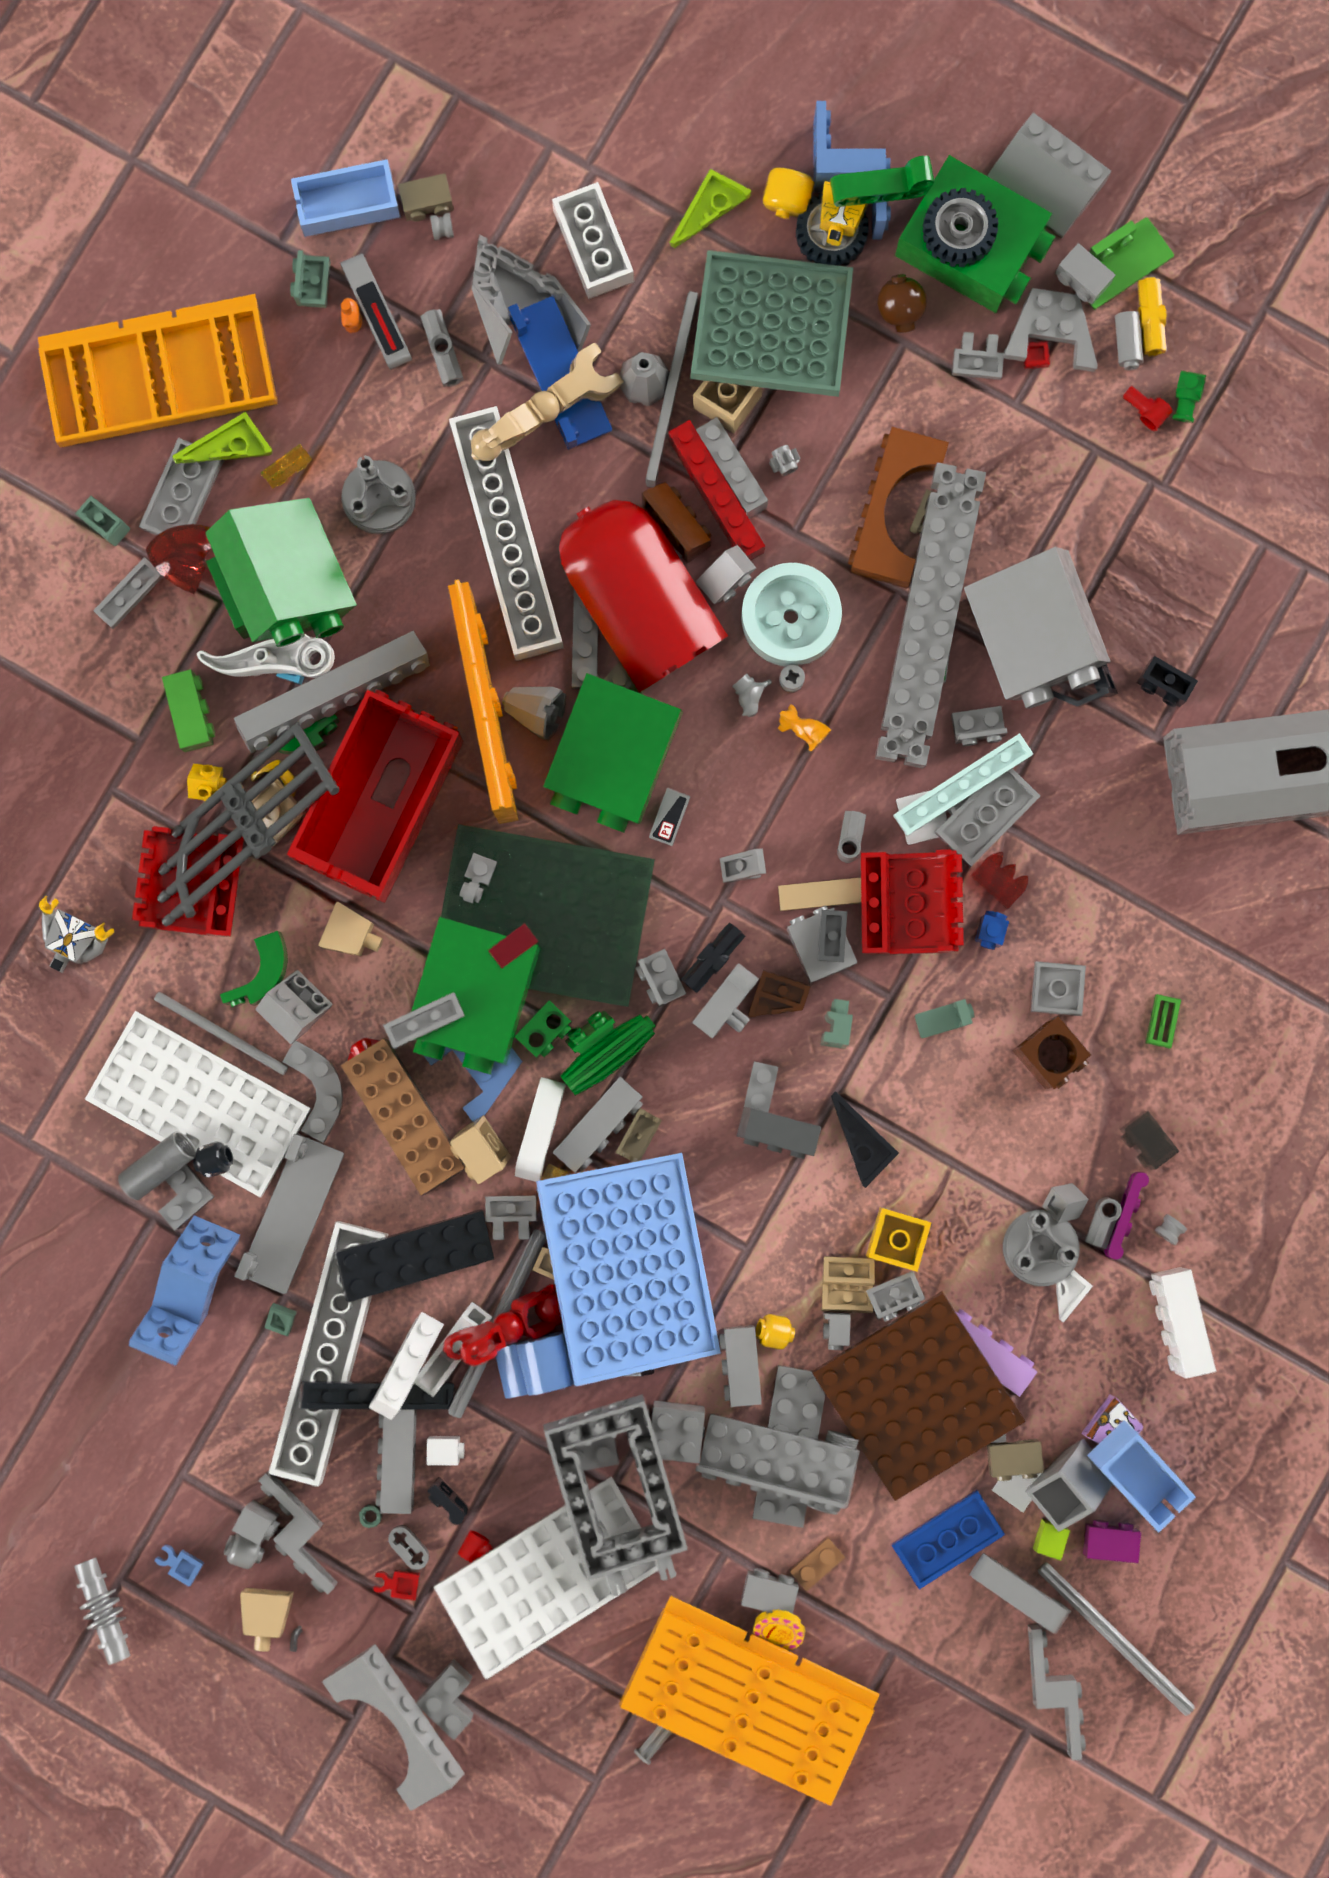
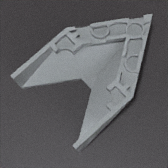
(507, 279)

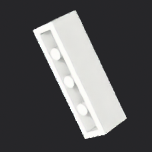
(406, 1366)

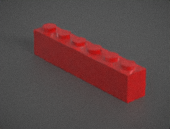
(715, 490)

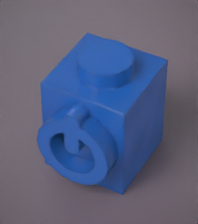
(992, 930)

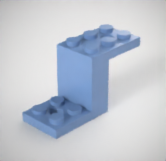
(833, 162)
(184, 1290)

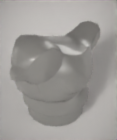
(749, 694)

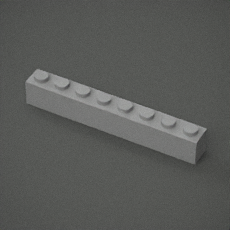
(332, 691)

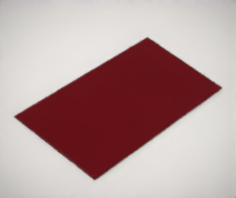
(513, 945)

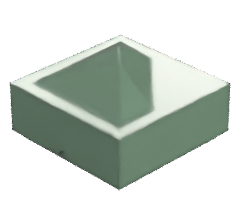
(280, 1319)

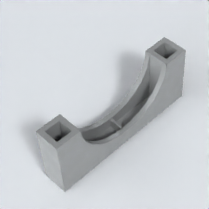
(373, 1681)

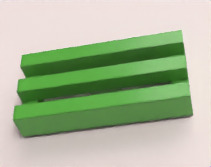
(1153, 1019)

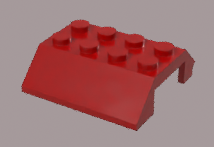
(911, 902)
(212, 912)

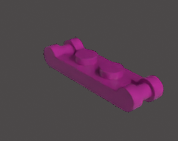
(1129, 1205)

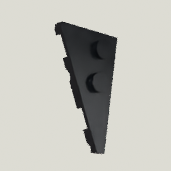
(867, 1147)

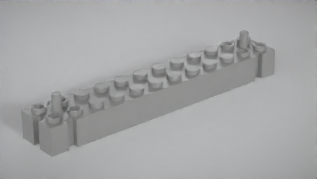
(930, 615)

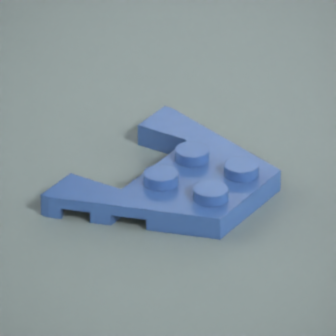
(490, 1084)

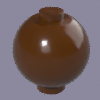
(902, 302)

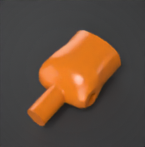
(351, 315)

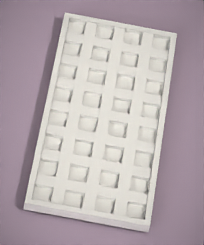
(174, 1085)
(534, 1584)

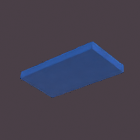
(948, 1539)

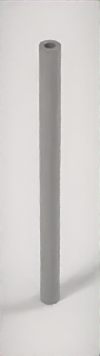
(221, 1033)

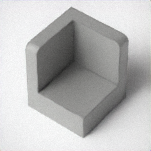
(1065, 1202)

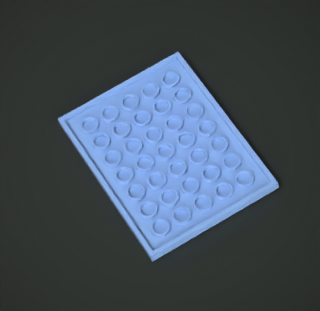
(628, 1268)

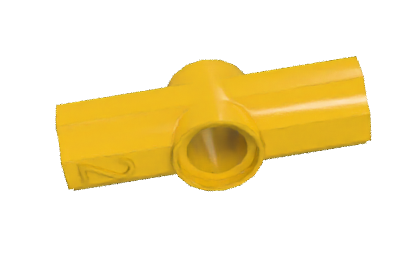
(1152, 316)

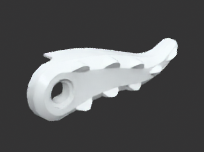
(268, 658)

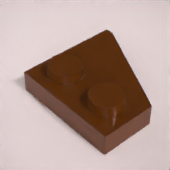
(778, 995)

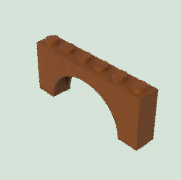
(876, 553)

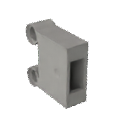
(724, 1003)

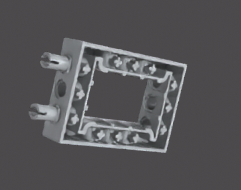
(631, 1548)

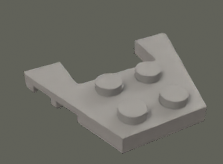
(1053, 318)

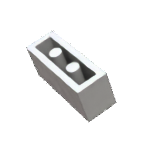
(741, 1366)

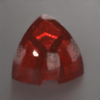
(180, 555)

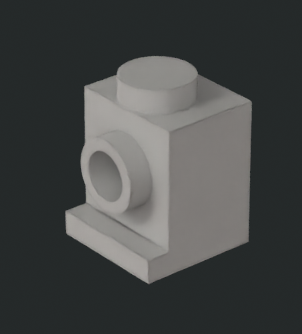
(837, 1330)

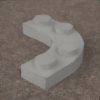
(327, 1085)

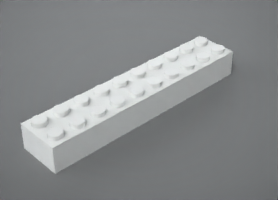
(507, 541)
(325, 1356)

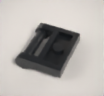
(444, 1496)

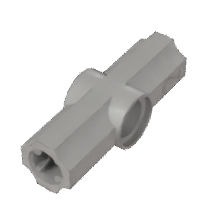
(437, 335)

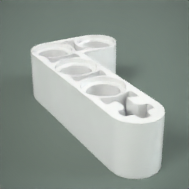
(539, 1129)

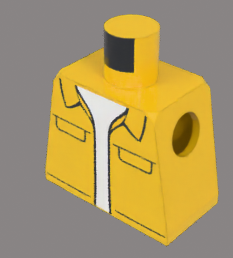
(838, 220)

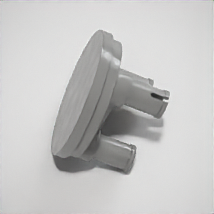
(378, 496)
(1040, 1248)

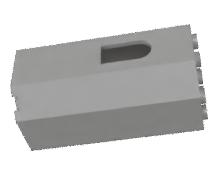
(1231, 774)

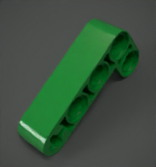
(884, 184)

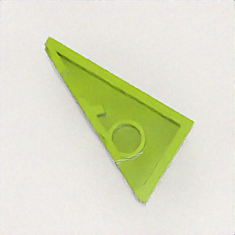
(713, 200)
(230, 441)

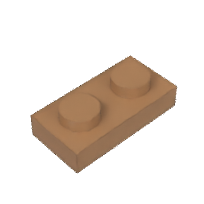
(817, 1563)

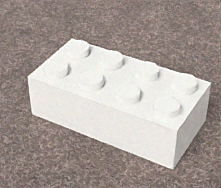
(593, 240)
(1182, 1322)

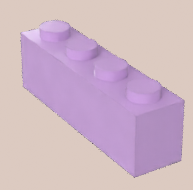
(1012, 1371)

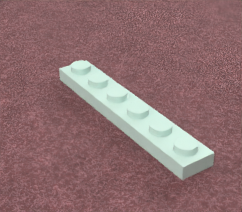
(963, 784)

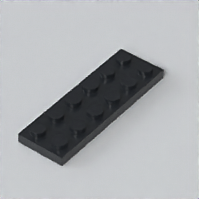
(414, 1255)

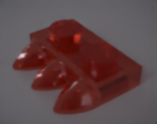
(999, 880)

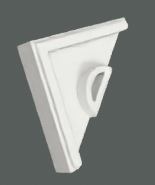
(1070, 1293)

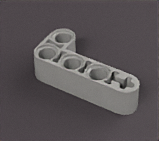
(1020, 1593)

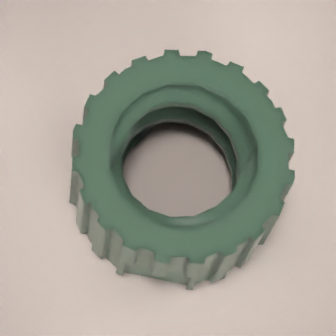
(364, 1522)

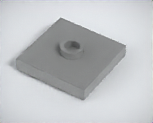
(1058, 988)

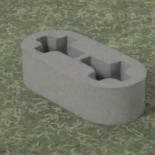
(413, 1542)

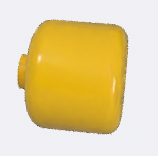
(787, 192)

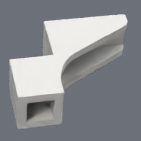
(439, 1365)

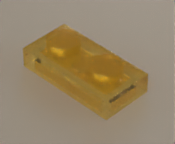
(287, 465)

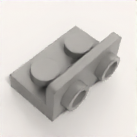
(978, 725)
(661, 978)
(895, 1295)

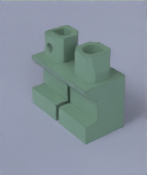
(840, 1025)

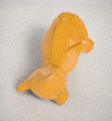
(807, 729)

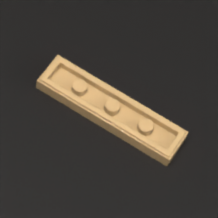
(819, 894)

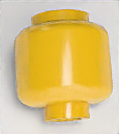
(774, 1331)

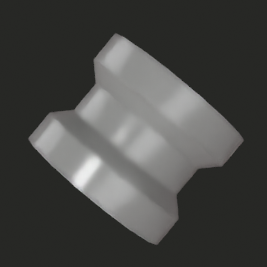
(442, 226)
(792, 683)
(1170, 1229)

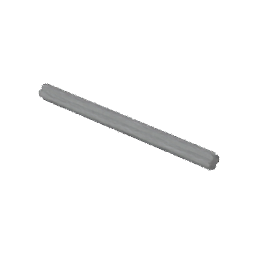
(511, 1293)
(1116, 1638)

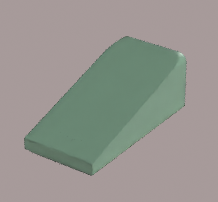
(103, 521)

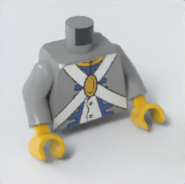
(70, 936)

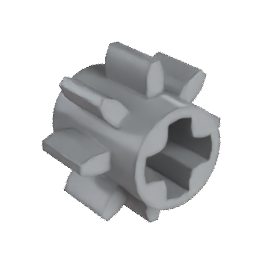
(784, 460)

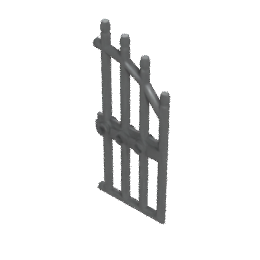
(246, 817)

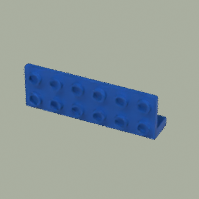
(550, 354)

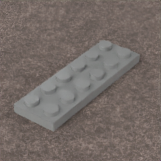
(796, 1410)

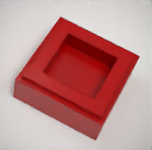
(1037, 355)

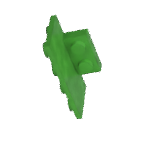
(1130, 255)

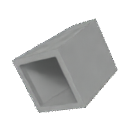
(1070, 1487)

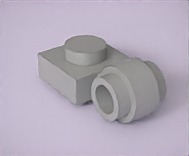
(479, 871)

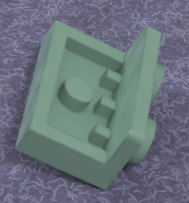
(310, 280)

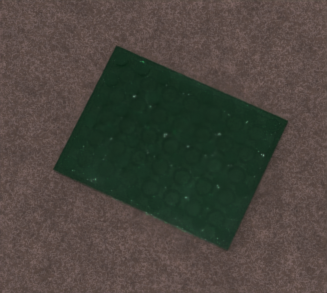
(573, 898)

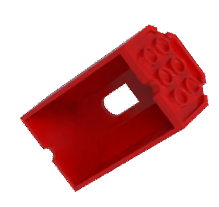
(356, 836)

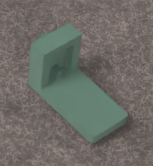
(944, 1018)

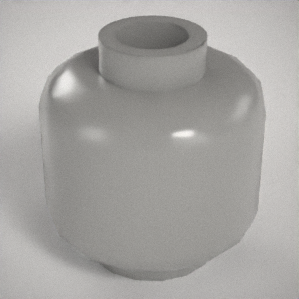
(242, 1552)

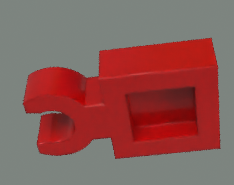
(402, 1584)

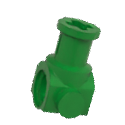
(1189, 392)

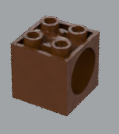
(1029, 1053)

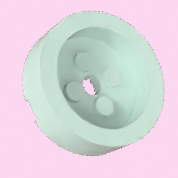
(787, 589)

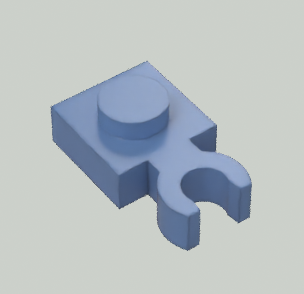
(183, 1566)

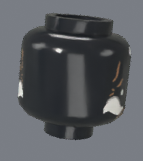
(213, 1159)

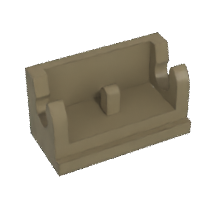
(638, 1136)

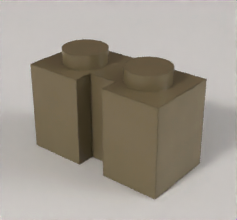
(425, 197)
(1014, 1459)

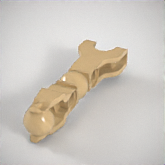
(546, 405)

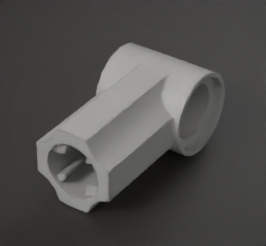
(851, 834)
(1102, 1226)

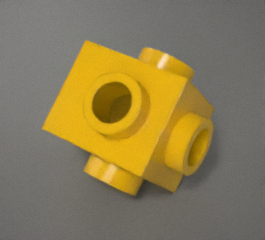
(204, 781)

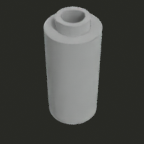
(1129, 340)

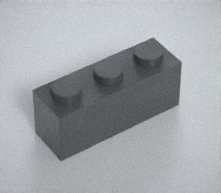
(778, 1133)

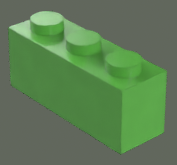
(188, 710)

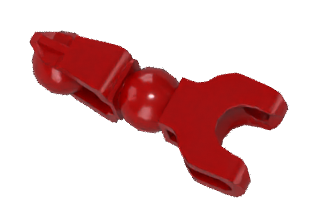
(507, 1327)

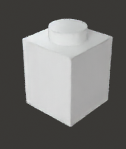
(444, 1450)

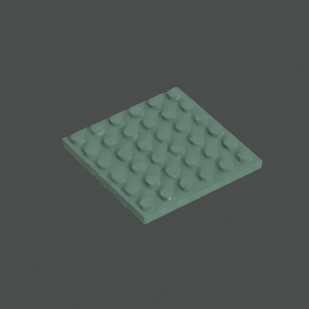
(772, 323)

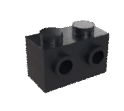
(1166, 682)

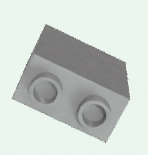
(1038, 627)

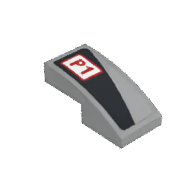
(669, 816)

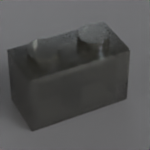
(1148, 1140)

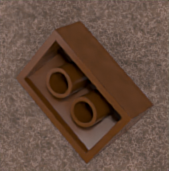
(676, 521)

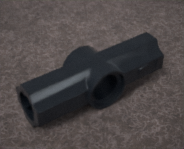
(713, 957)

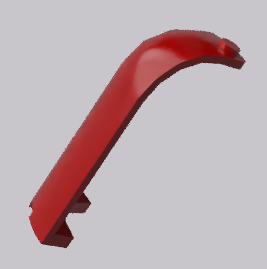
(637, 590)

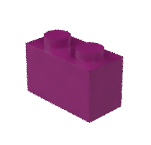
(1112, 1542)

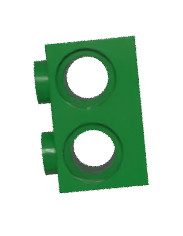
(538, 1024)

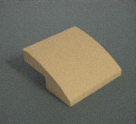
(846, 1284)

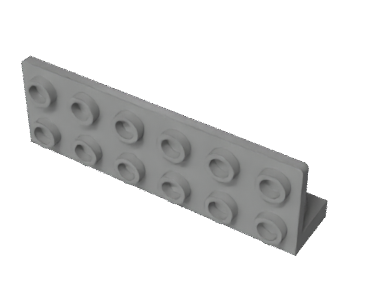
(291, 1214)

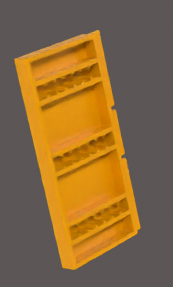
(156, 370)
(484, 702)
(749, 1700)

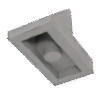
(743, 866)

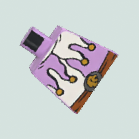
(1108, 1418)

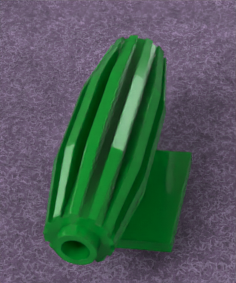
(603, 1048)

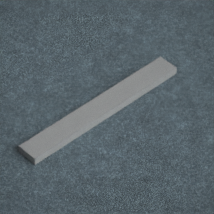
(671, 389)

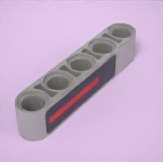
(376, 311)

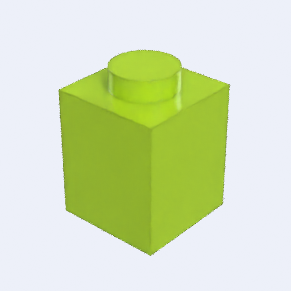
(1050, 1541)

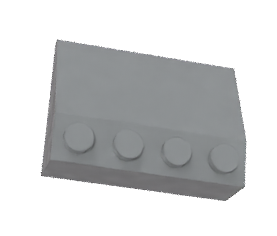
(1050, 172)

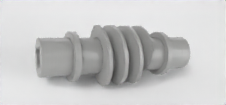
(102, 1611)

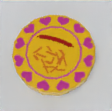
(780, 1629)

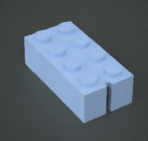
(345, 198)
(1140, 1475)

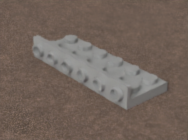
(778, 1462)

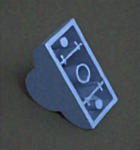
(535, 1366)

